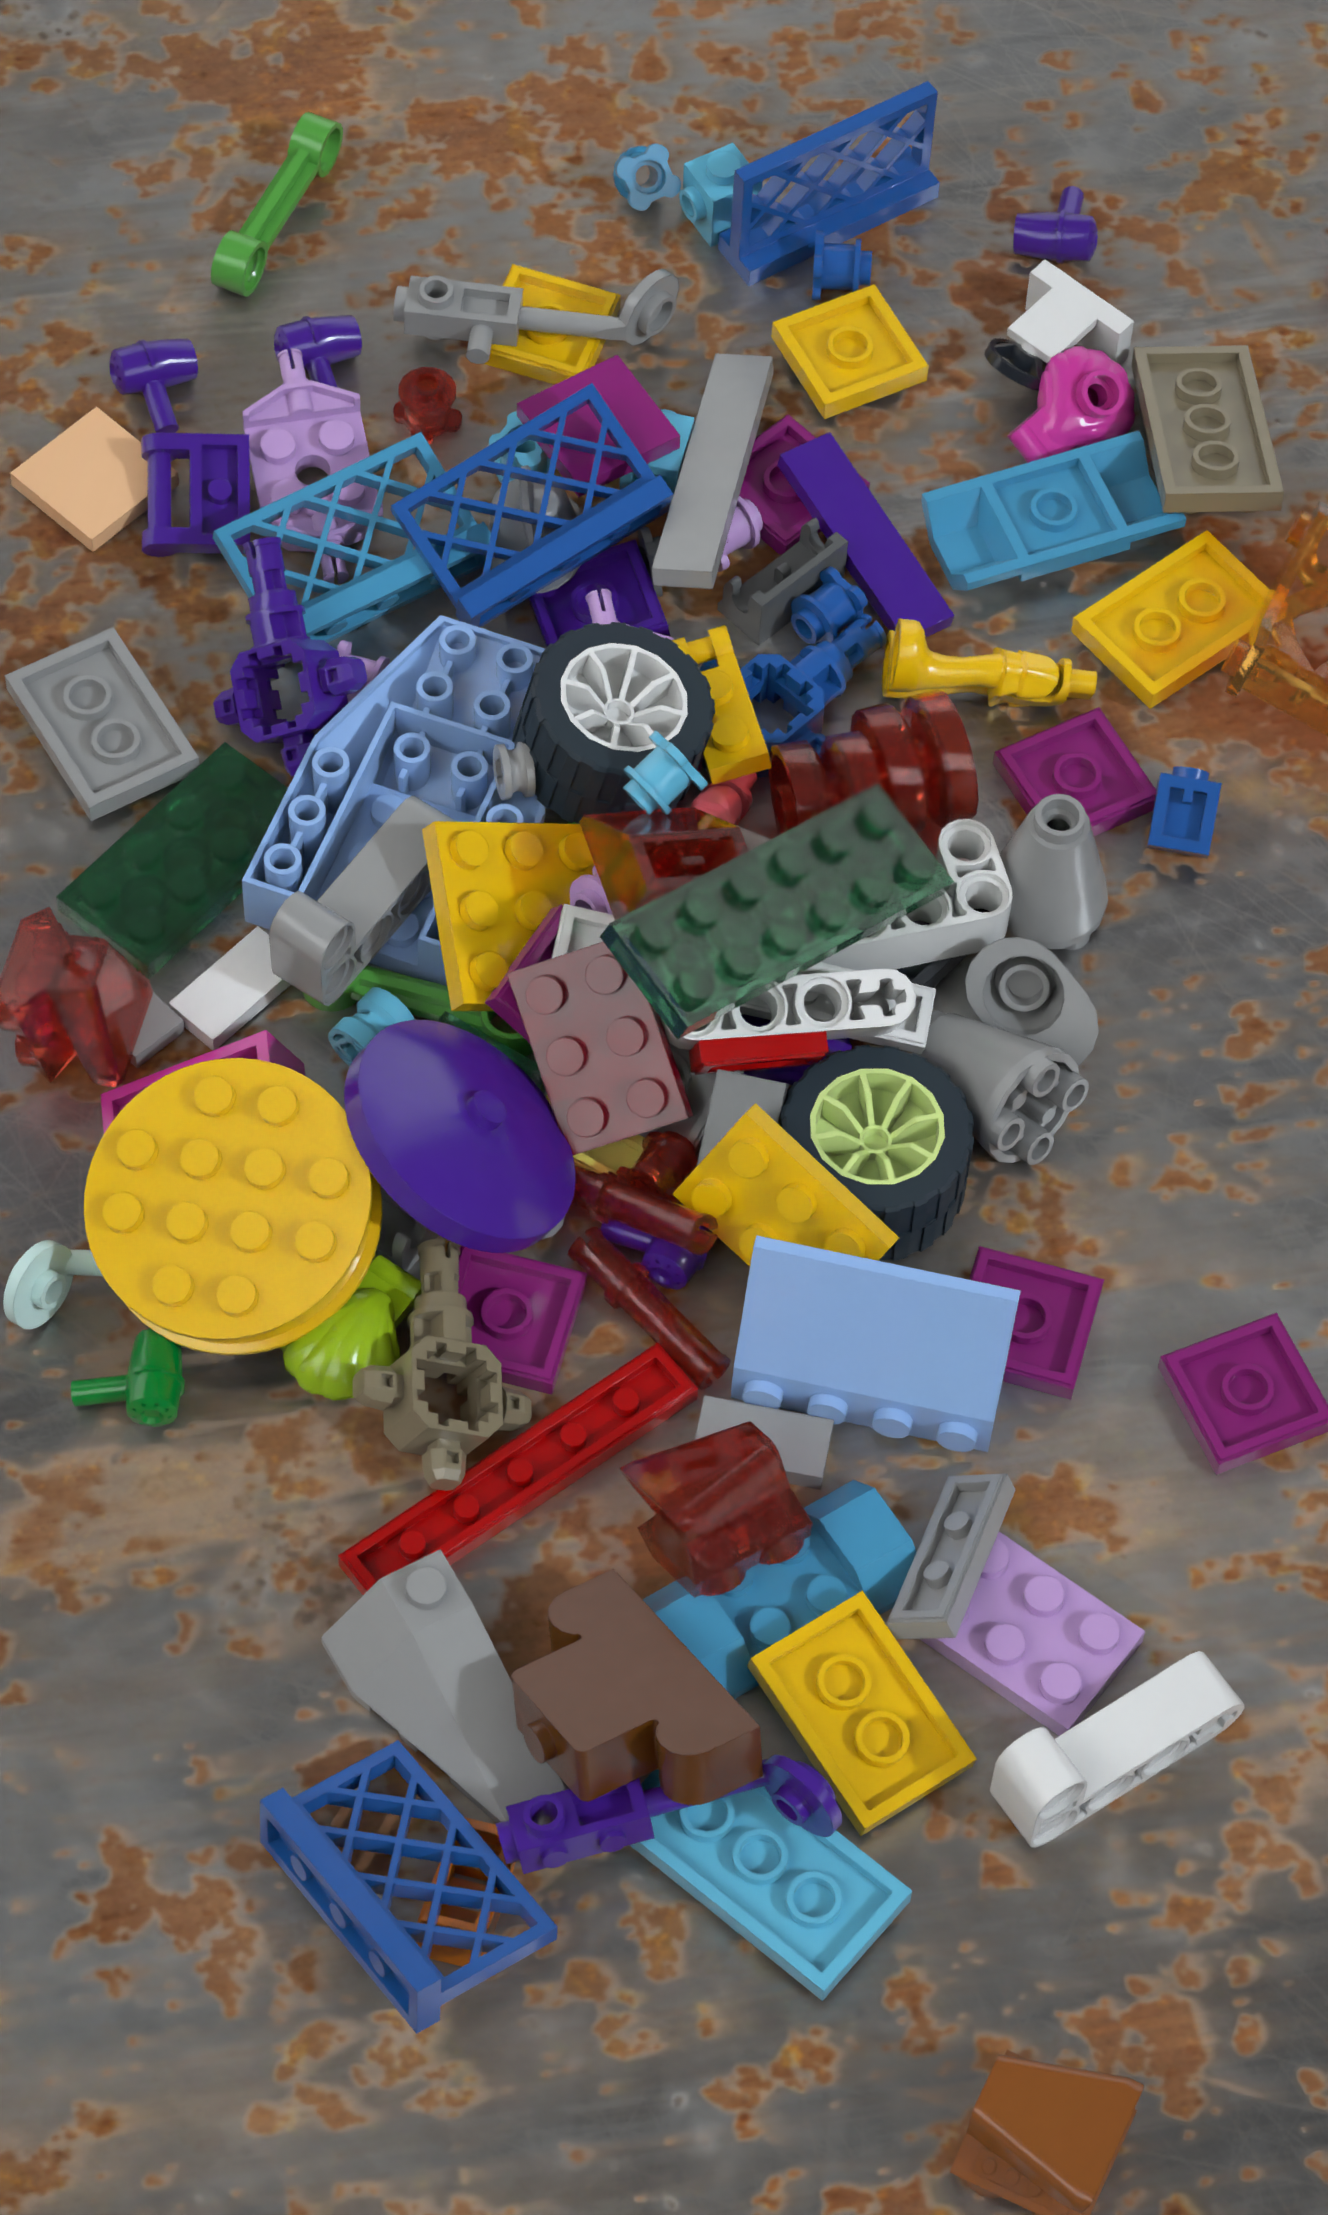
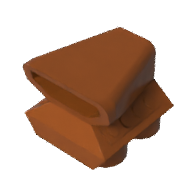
(1046, 2134)

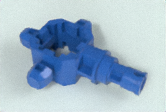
(808, 680)

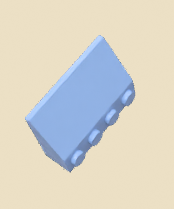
(873, 1344)

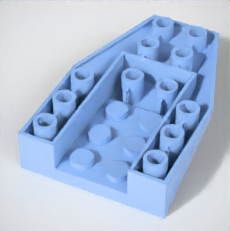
(415, 732)

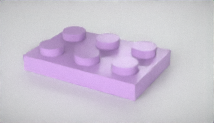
(1039, 1638)

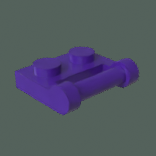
(216, 490)

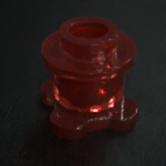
(427, 402)
(662, 1165)

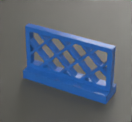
(855, 198)
(561, 550)
(364, 1921)

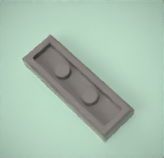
(951, 1557)

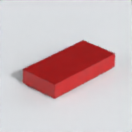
(757, 1052)

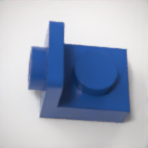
(1184, 812)

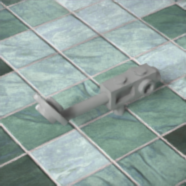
(496, 313)

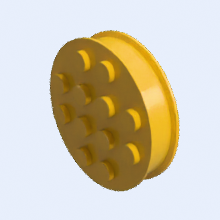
(232, 1207)

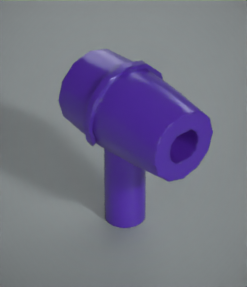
(1059, 234)
(322, 343)
(152, 368)
(667, 1263)

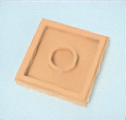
(89, 479)

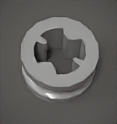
(513, 770)

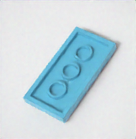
(785, 1890)

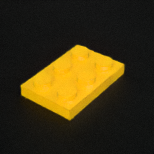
(1173, 619)
(775, 1189)
(861, 1712)

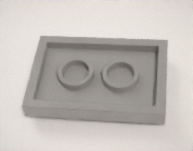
(102, 723)

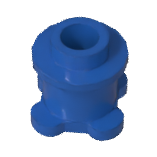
(839, 266)
(827, 609)

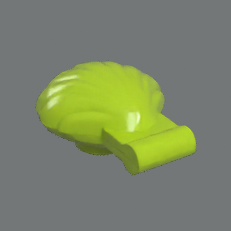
(356, 1334)

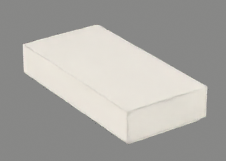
(230, 991)

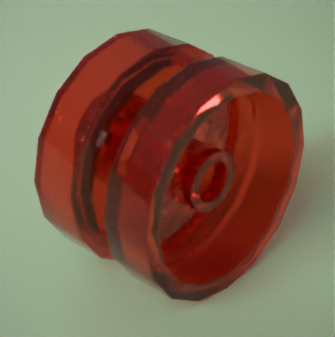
(922, 758)
(813, 783)

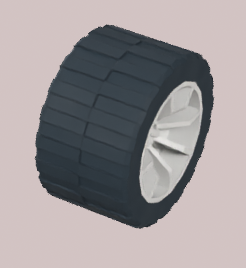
(598, 704)

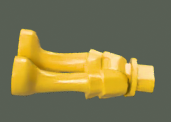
(1003, 676)

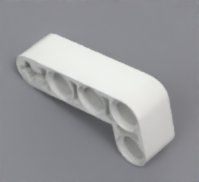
(953, 923)
(790, 1017)
(1061, 1781)

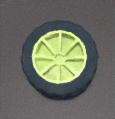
(889, 1135)

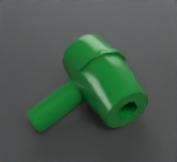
(149, 1388)

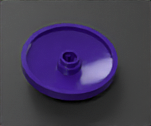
(459, 1136)

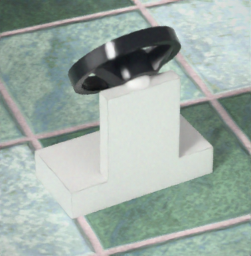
(1056, 319)

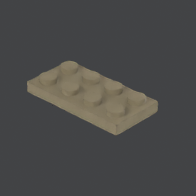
(1206, 429)

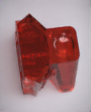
(71, 999)
(718, 1508)

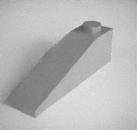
(434, 1675)

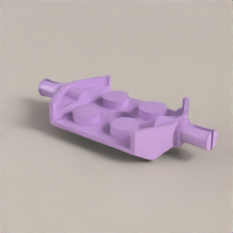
(304, 428)

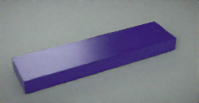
(875, 549)

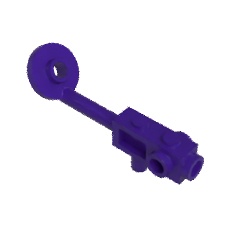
(564, 1828)

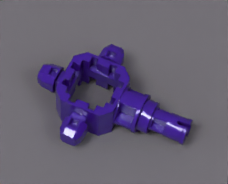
(277, 639)

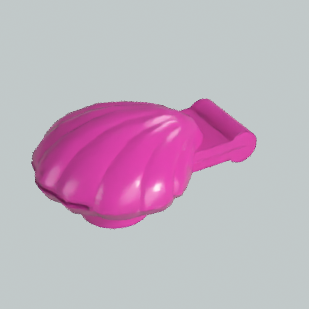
(1078, 403)

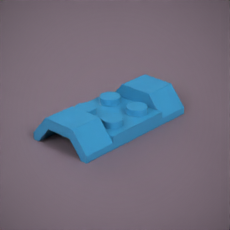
(1046, 514)
(850, 1549)

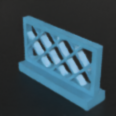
(391, 581)

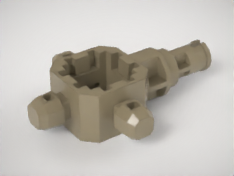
(441, 1345)

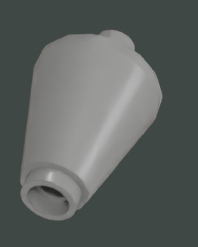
(1055, 876)
(1010, 1082)

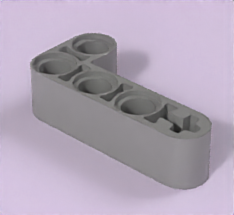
(332, 939)

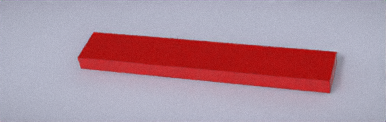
(527, 1469)

